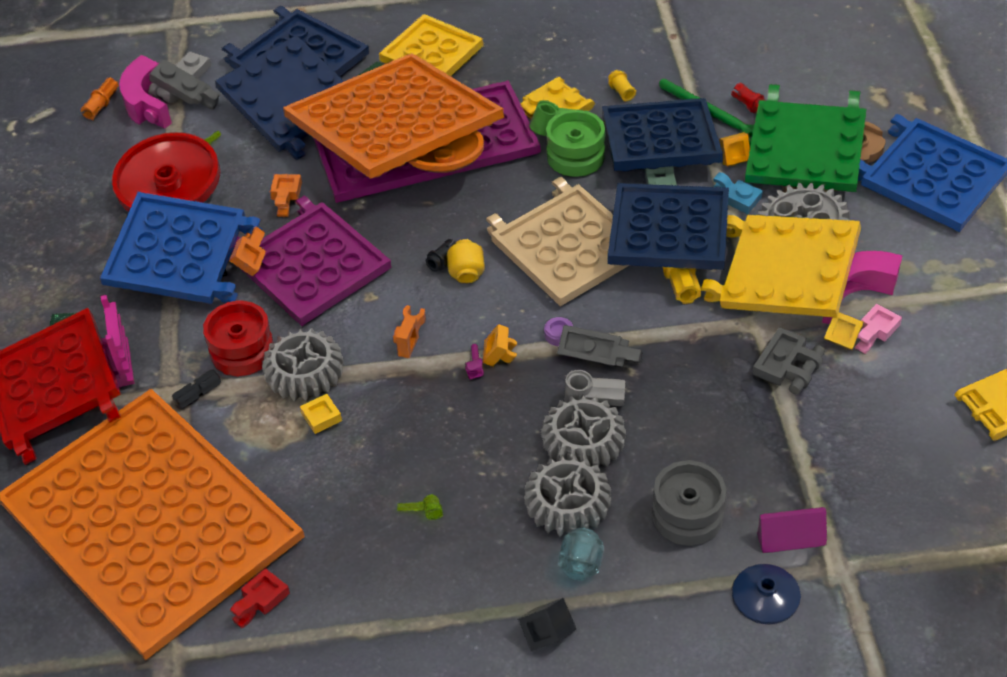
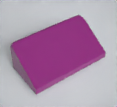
(792, 530)

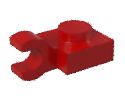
(259, 594)

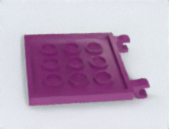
(316, 262)

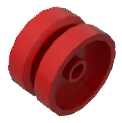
(237, 337)

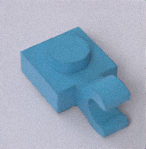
(741, 194)

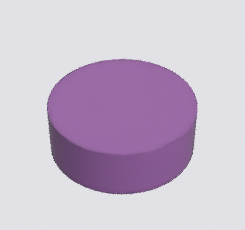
(553, 329)

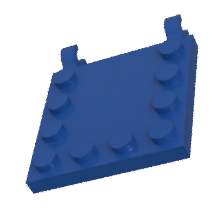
(934, 172)
(176, 248)

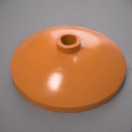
(452, 156)

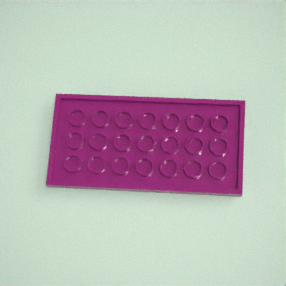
(503, 141)

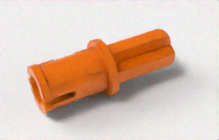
(99, 98)

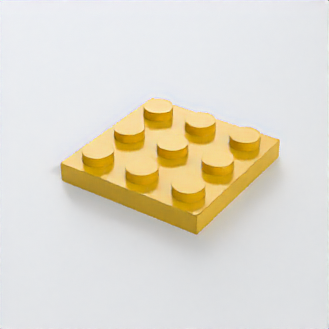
(435, 43)

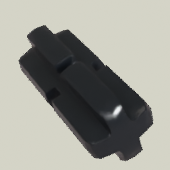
(201, 385)

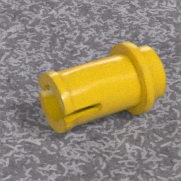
(618, 81)

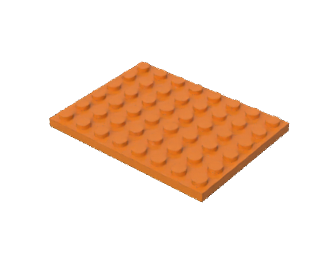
(150, 521)

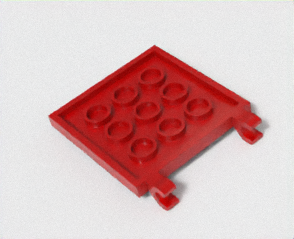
(53, 381)

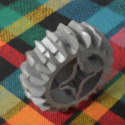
(303, 364)
(584, 430)
(572, 505)

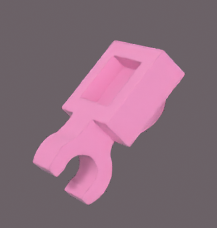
(878, 324)

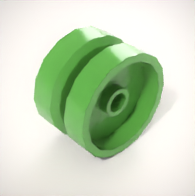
(575, 143)

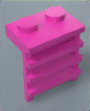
(117, 344)

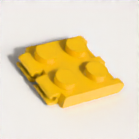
(558, 93)
(988, 402)

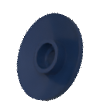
(766, 605)

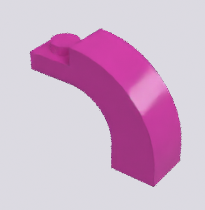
(135, 93)
(872, 272)

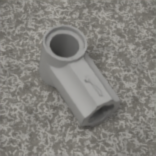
(581, 382)

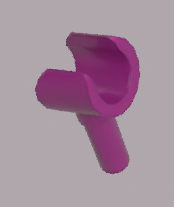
(474, 367)

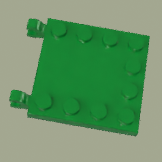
(806, 143)

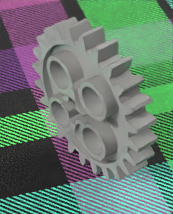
(806, 204)

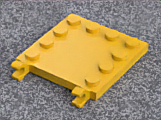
(787, 265)

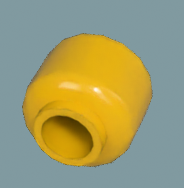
(465, 261)

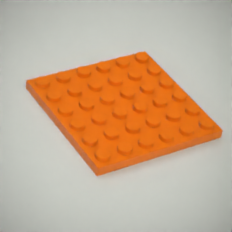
(392, 114)

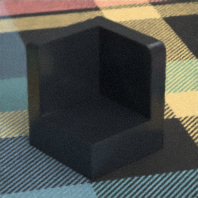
(547, 624)

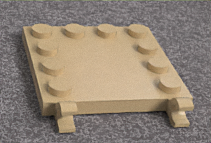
(560, 242)

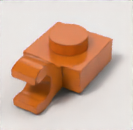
(283, 189)
(247, 253)
(407, 334)

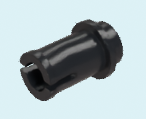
(437, 258)

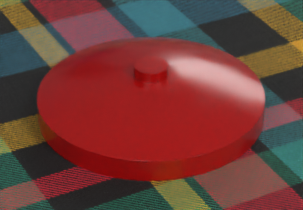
(167, 166)

